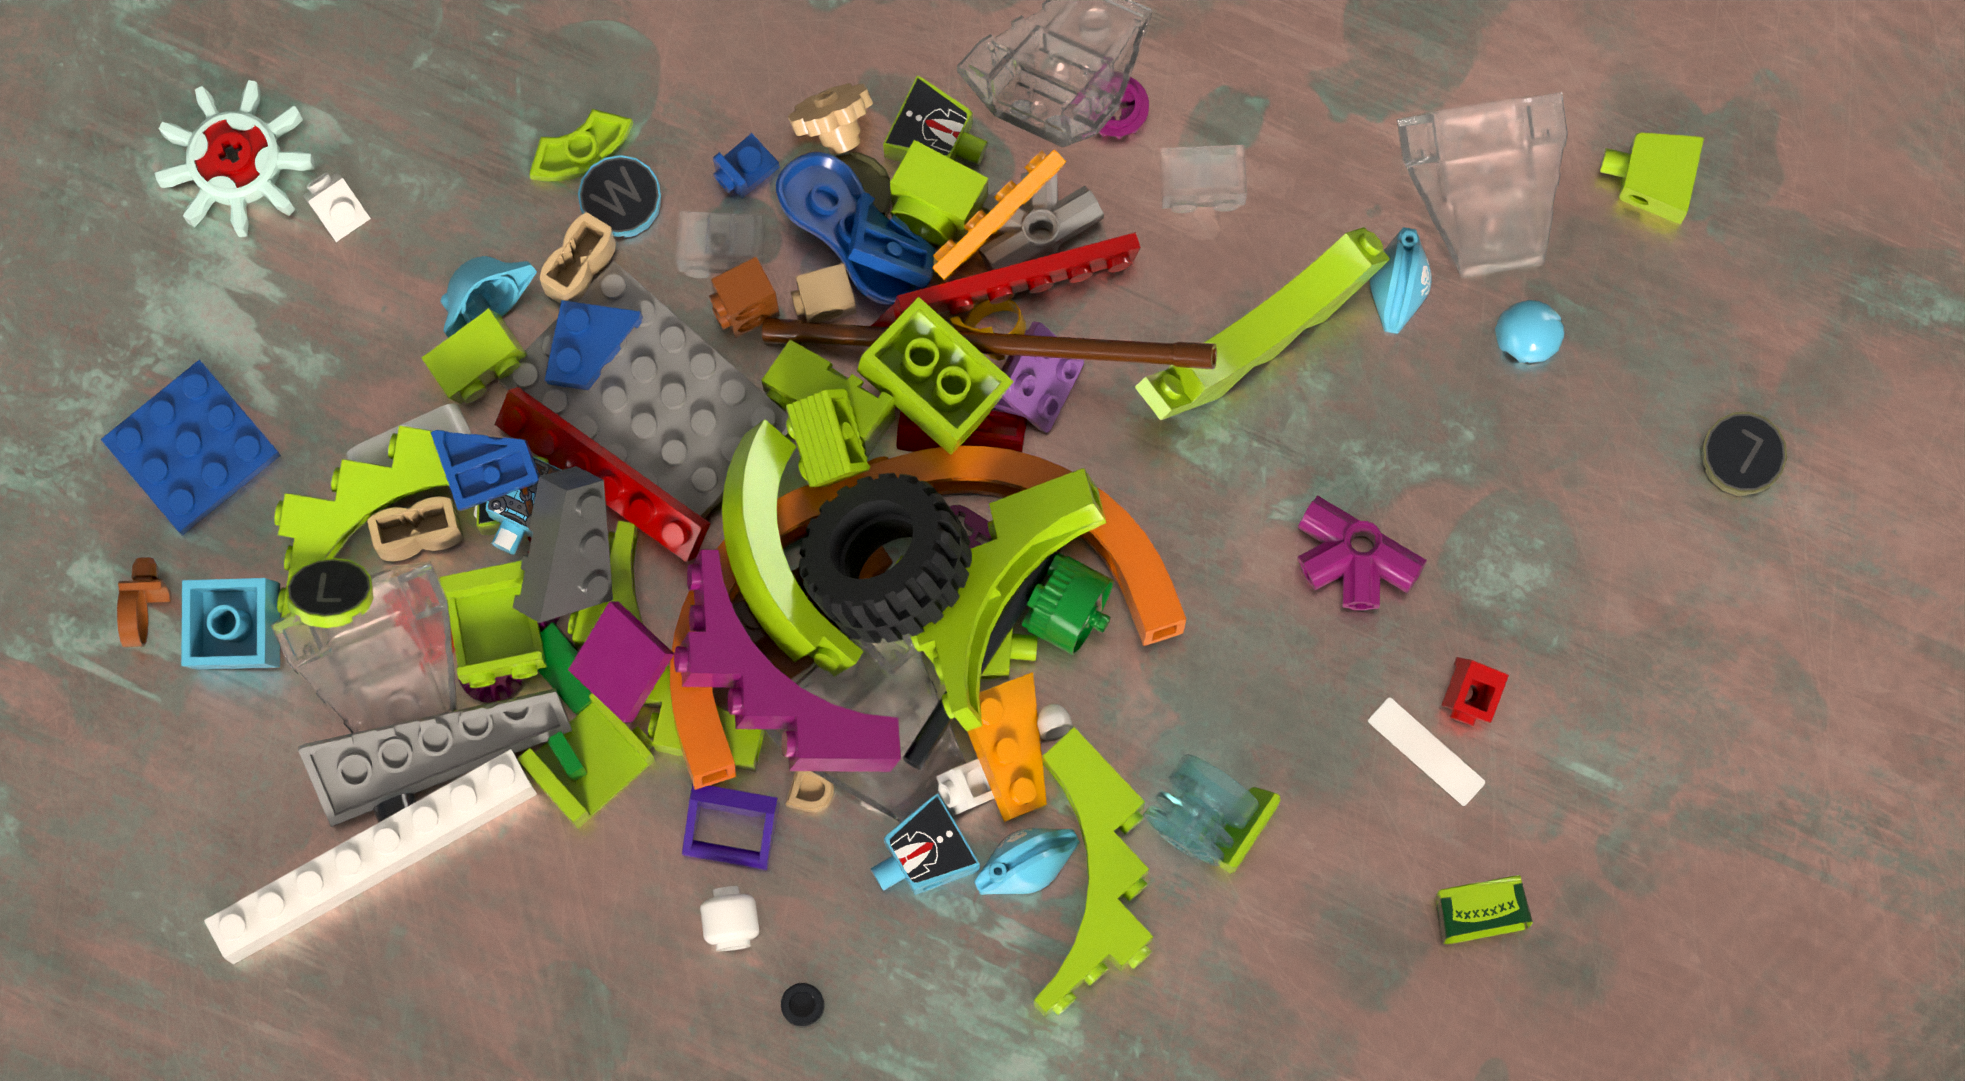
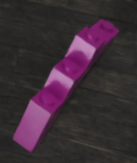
(762, 697)

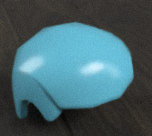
(1530, 331)

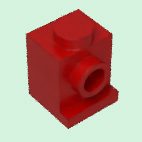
(1486, 687)

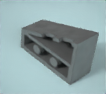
(568, 547)

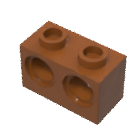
(743, 298)

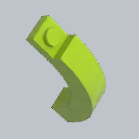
(759, 559)

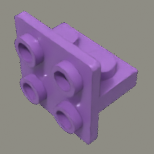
(1038, 384)

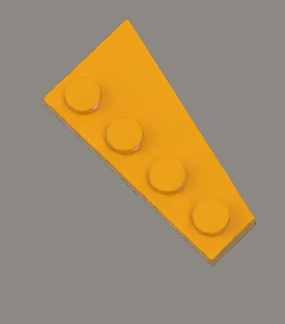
(982, 225)

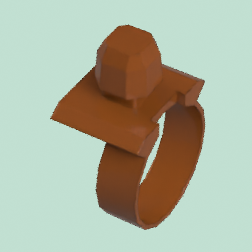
(133, 600)

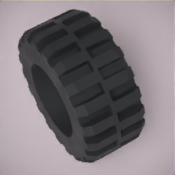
(910, 591)

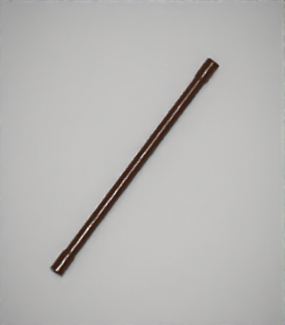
(1177, 354)

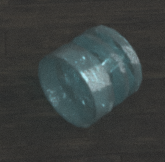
(1204, 804)

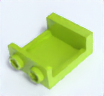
(486, 629)

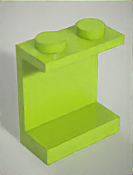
(606, 751)

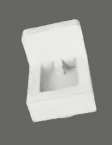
(335, 205)
(964, 787)

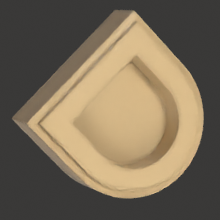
(809, 792)

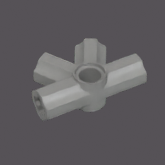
(1043, 210)

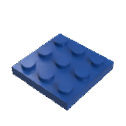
(190, 447)

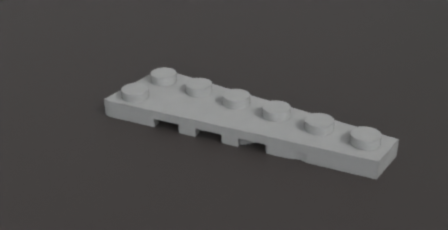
(376, 764)

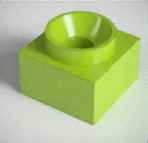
(935, 194)

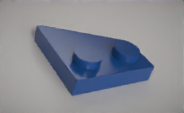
(586, 341)

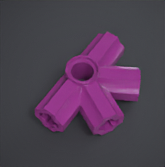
(1359, 569)

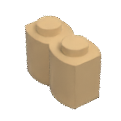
(584, 253)
(404, 532)

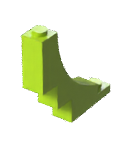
(1270, 326)

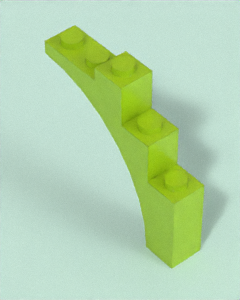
(361, 490)
(1023, 535)
(743, 743)
(1108, 929)

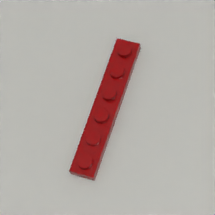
(1035, 275)
(625, 488)

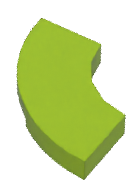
(576, 152)

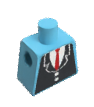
(926, 851)

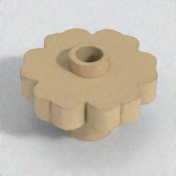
(833, 116)

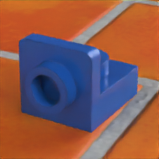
(744, 166)

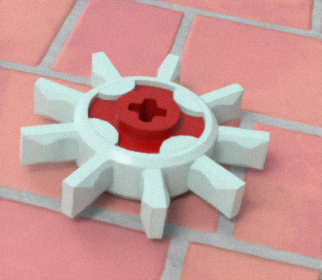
(238, 181)

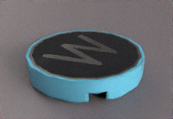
(621, 194)

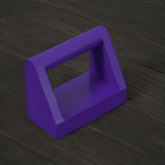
(736, 803)

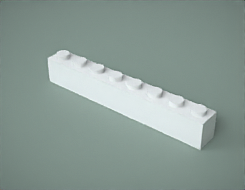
(370, 857)

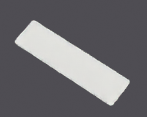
(1426, 751)

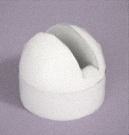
(1054, 722)

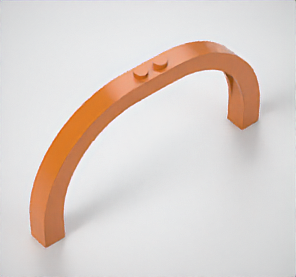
(968, 470)

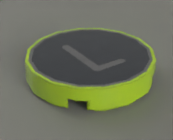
(329, 592)

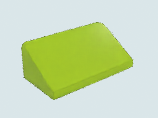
(1246, 837)

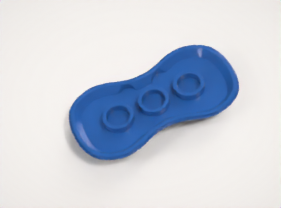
(822, 199)

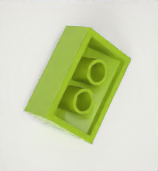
(934, 375)

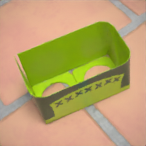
(1482, 909)

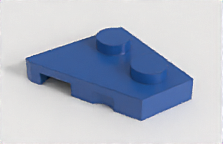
(889, 245)
(484, 466)

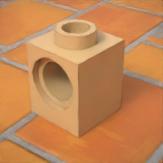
(824, 295)

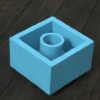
(229, 623)

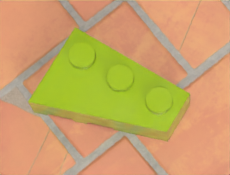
(803, 373)

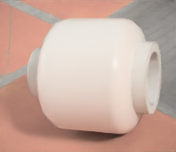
(729, 919)

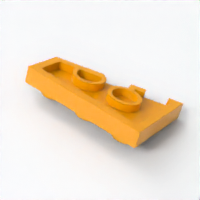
(1011, 746)

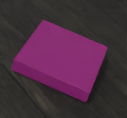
(621, 661)

